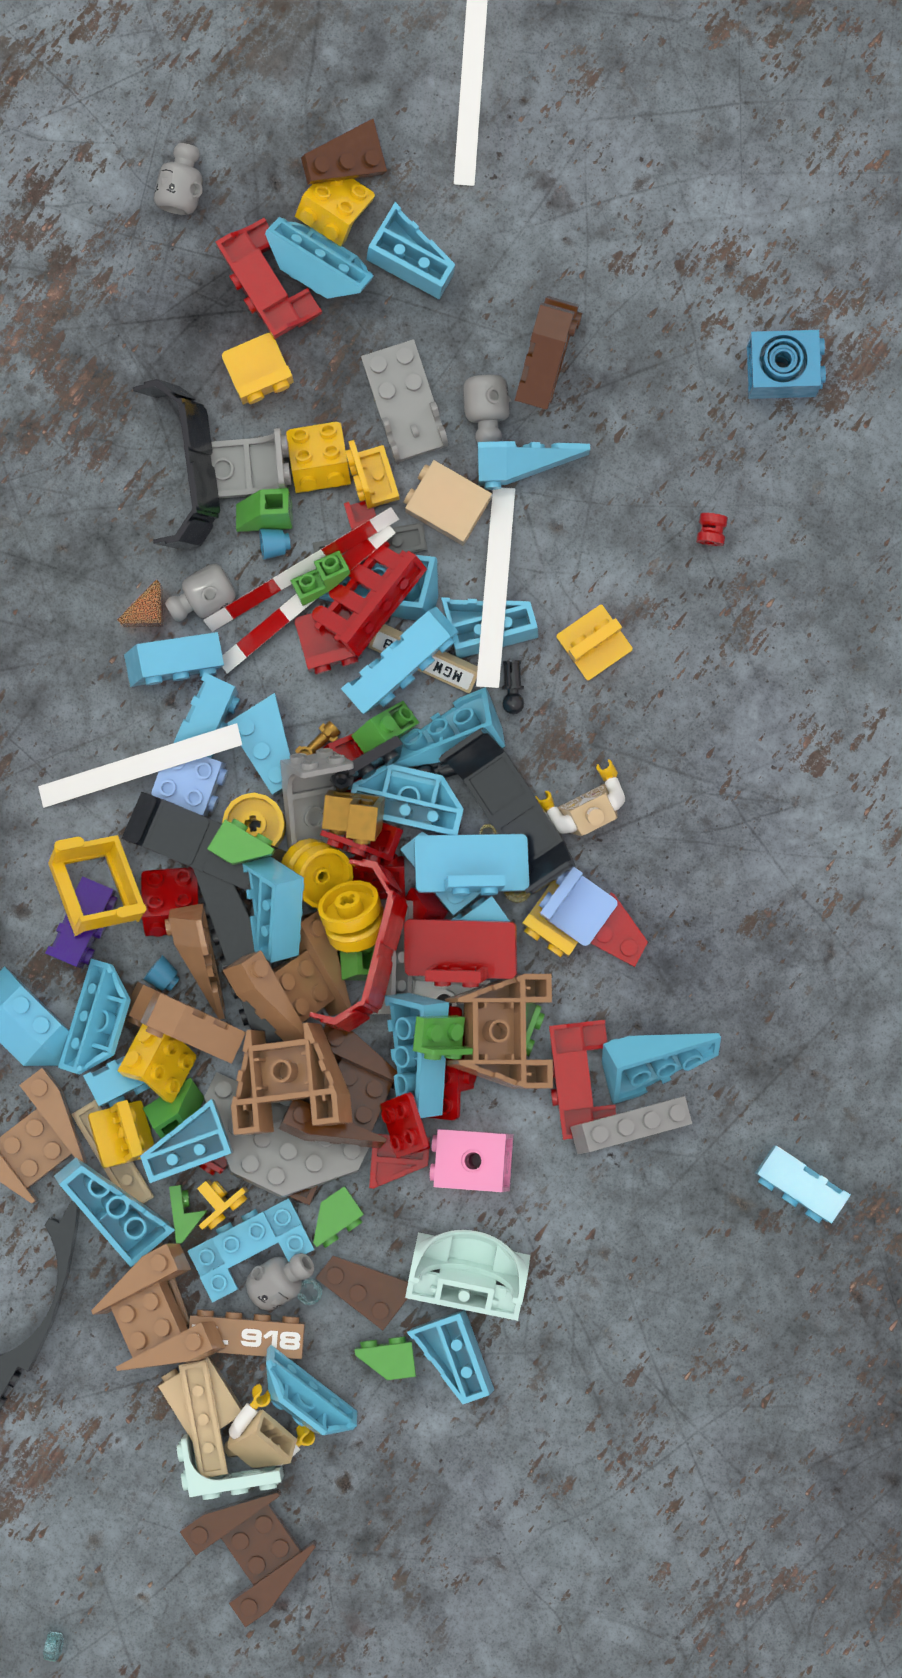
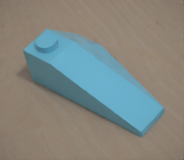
(506, 463)
(419, 599)
(447, 730)
(642, 1060)

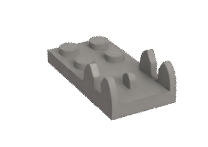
(404, 401)

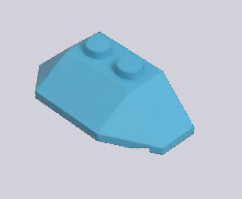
(316, 260)
(414, 798)
(96, 1019)
(28, 1025)
(305, 1397)

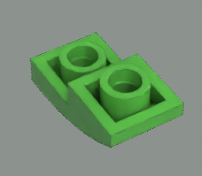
(327, 575)

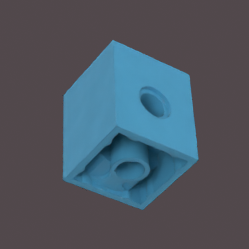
(799, 352)

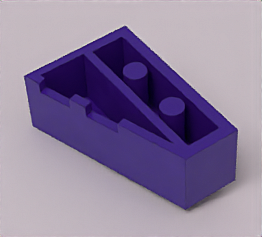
(78, 949)

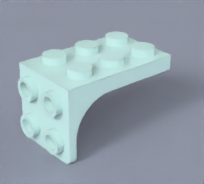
(236, 1482)

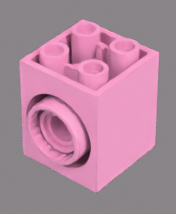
(454, 1160)

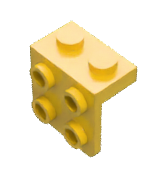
(334, 207)
(257, 368)
(318, 457)
(373, 475)
(539, 927)
(158, 1062)

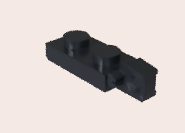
(366, 764)

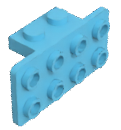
(471, 863)

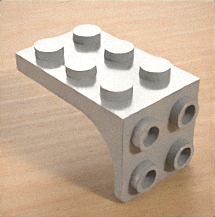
(251, 465)
(304, 791)

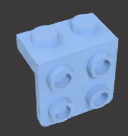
(192, 784)
(578, 907)

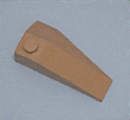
(194, 943)

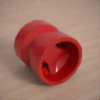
(712, 529)

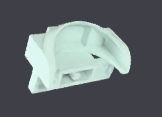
(468, 1273)

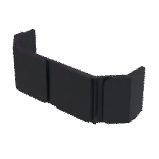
(198, 462)
(510, 804)
(183, 838)

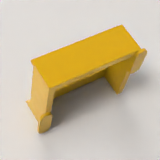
(76, 850)

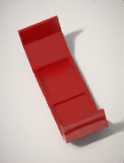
(381, 962)

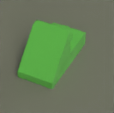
(183, 1222)

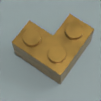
(353, 813)

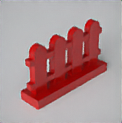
(379, 604)

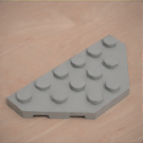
(278, 1159)

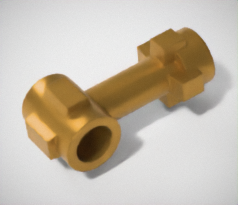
(328, 732)

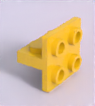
(594, 642)
(121, 1133)
(215, 1194)

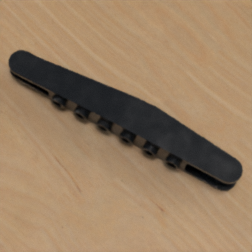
(234, 934)

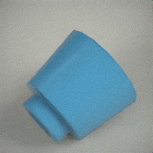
(273, 543)
(162, 975)

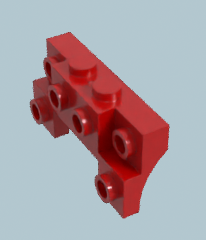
(256, 278)
(572, 1074)

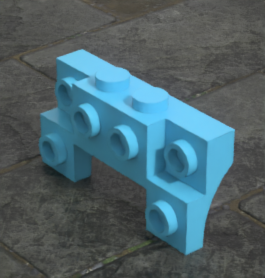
(237, 1243)

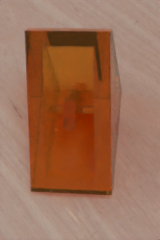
(146, 610)

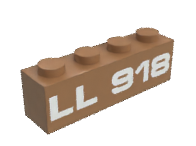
(255, 1335)

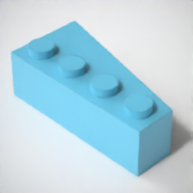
(401, 661)
(414, 1072)
(120, 1217)

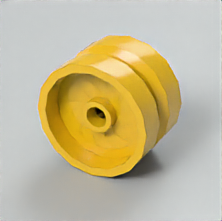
(258, 808)
(319, 865)
(351, 915)

